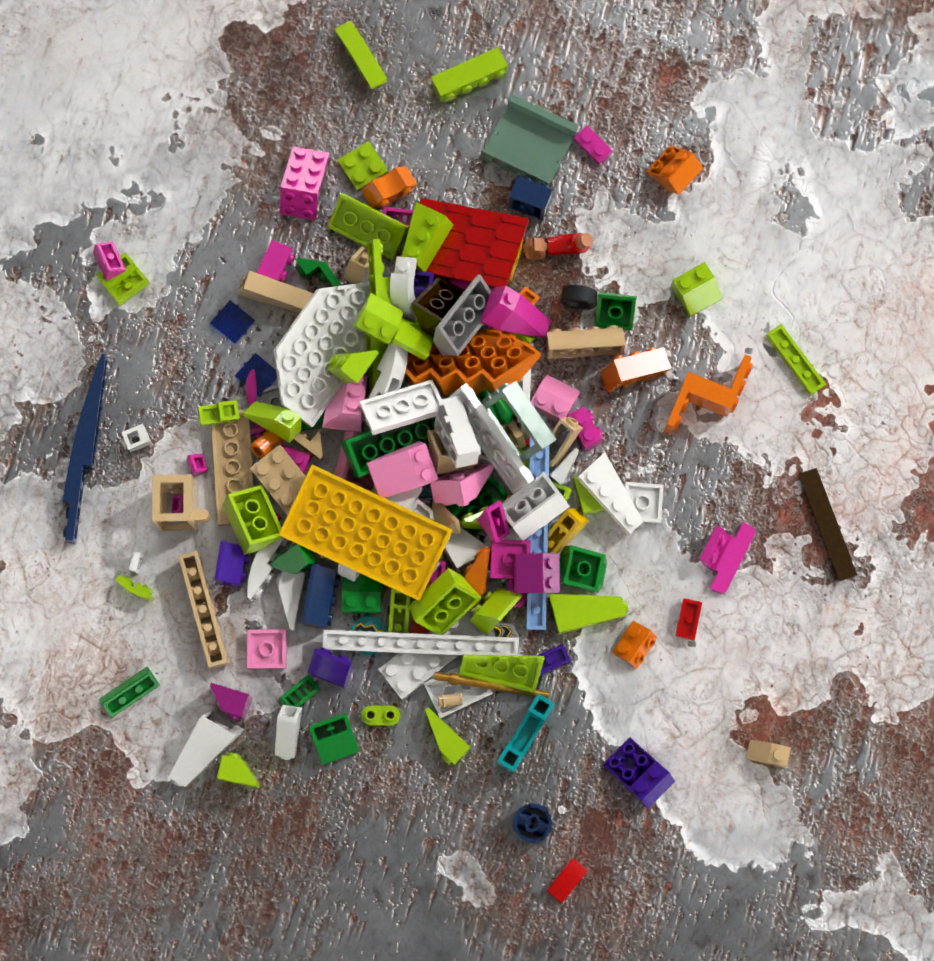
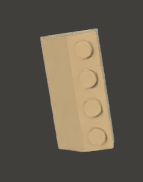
(585, 342)

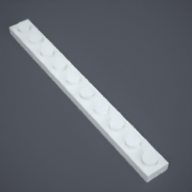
(419, 643)

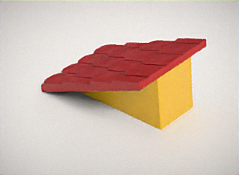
(478, 244)

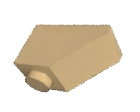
(357, 267)
(768, 753)

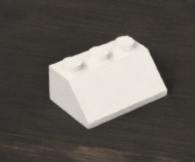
(534, 506)

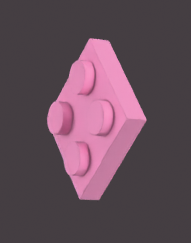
(267, 649)

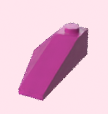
(513, 313)

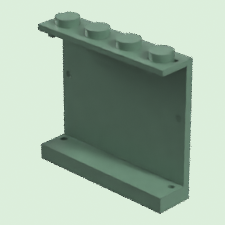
(529, 141)

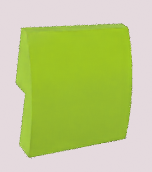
(125, 284)
(413, 339)

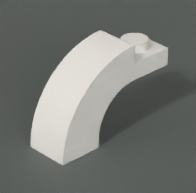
(403, 286)

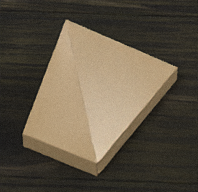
(445, 517)

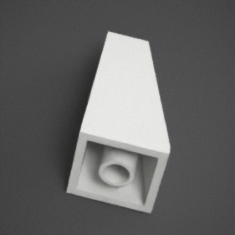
(204, 745)

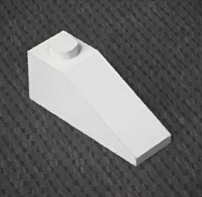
(291, 592)

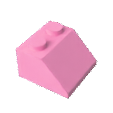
(554, 398)

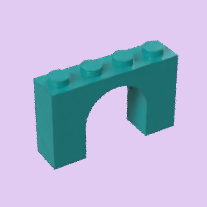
(525, 734)

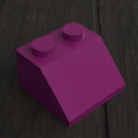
(536, 573)
(232, 702)

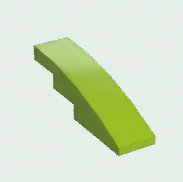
(361, 55)

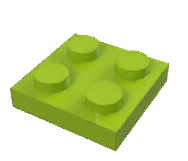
(362, 166)

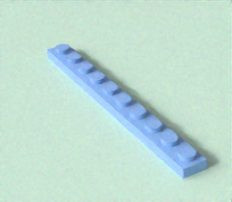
(539, 544)

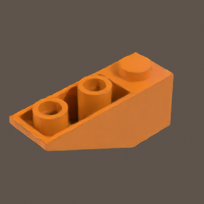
(478, 572)

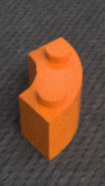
(389, 187)

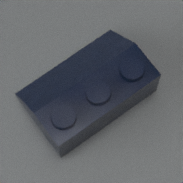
(320, 597)

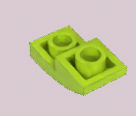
(140, 591)

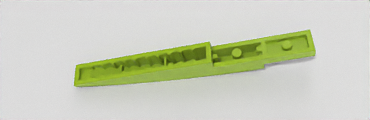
(381, 288)

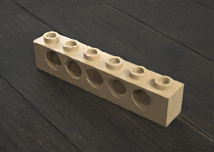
(203, 610)

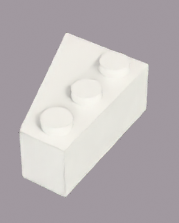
(456, 432)

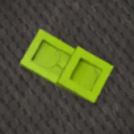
(218, 413)

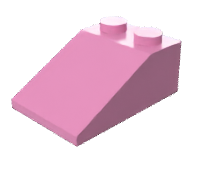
(402, 470)
(460, 486)

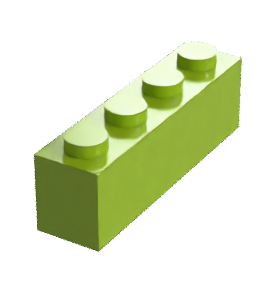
(469, 74)

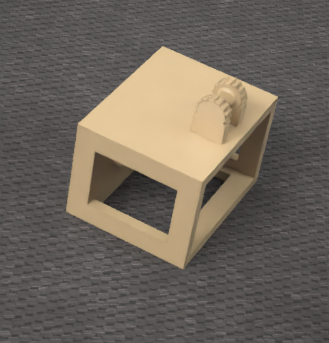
(176, 485)

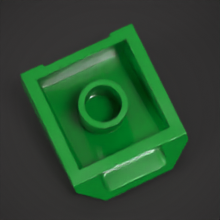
(582, 568)

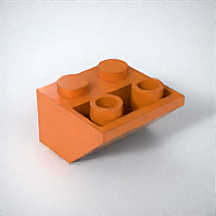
(675, 169)

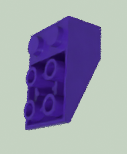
(639, 772)

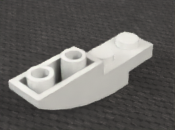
(392, 370)
(261, 571)

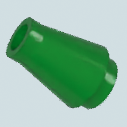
(503, 412)

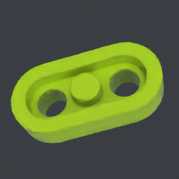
(380, 717)

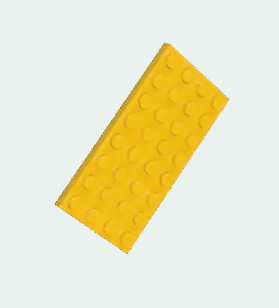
(366, 532)

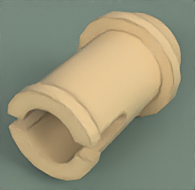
(450, 700)

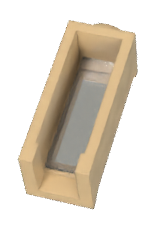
(565, 434)

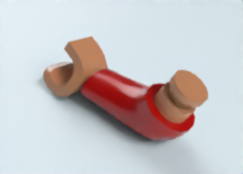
(561, 244)

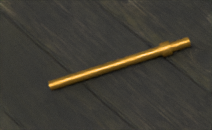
(455, 679)

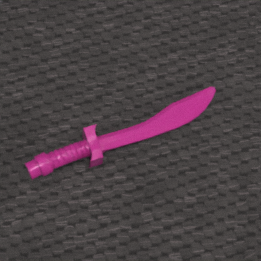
(251, 393)

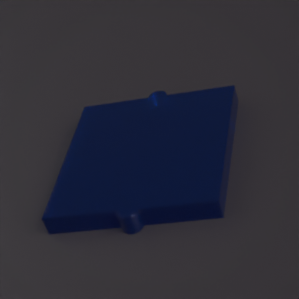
(232, 322)
(264, 373)

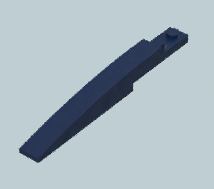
(84, 449)

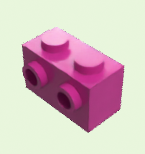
(276, 261)
(590, 435)

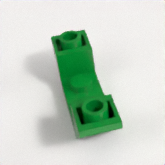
(309, 268)

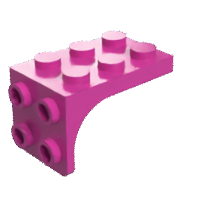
(303, 183)

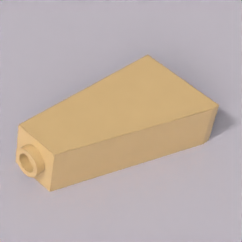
(273, 292)

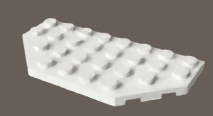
(309, 344)

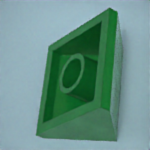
(615, 310)

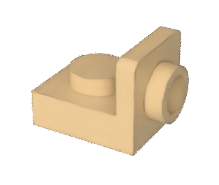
(514, 433)

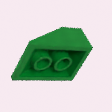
(361, 596)

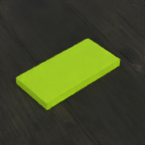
(364, 223)

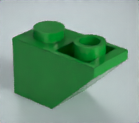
(295, 560)

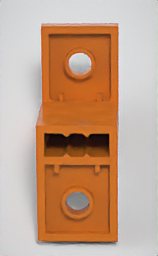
(709, 394)

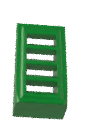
(311, 683)

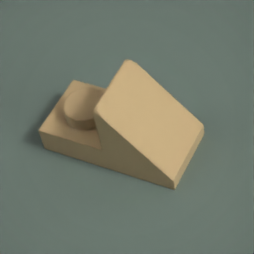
(313, 447)

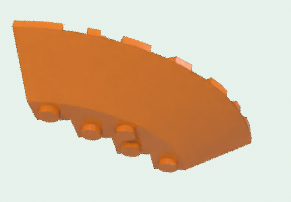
(484, 363)

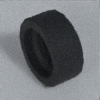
(579, 296)

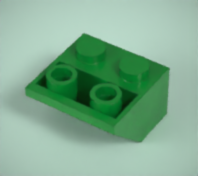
(334, 738)

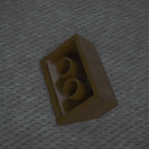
(435, 303)

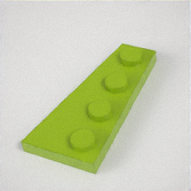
(505, 670)

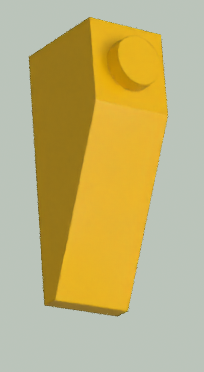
(565, 530)

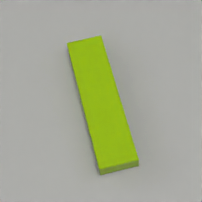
(795, 360)

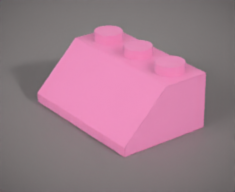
(345, 409)

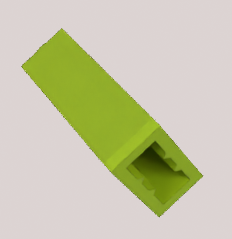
(584, 611)

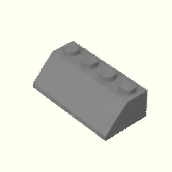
(462, 319)

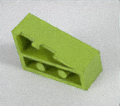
(425, 235)

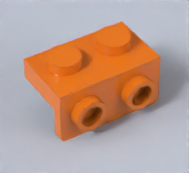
(635, 644)

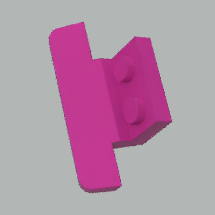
(725, 554)

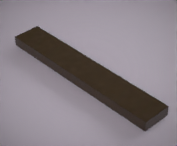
(827, 524)

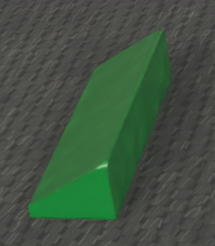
(129, 692)

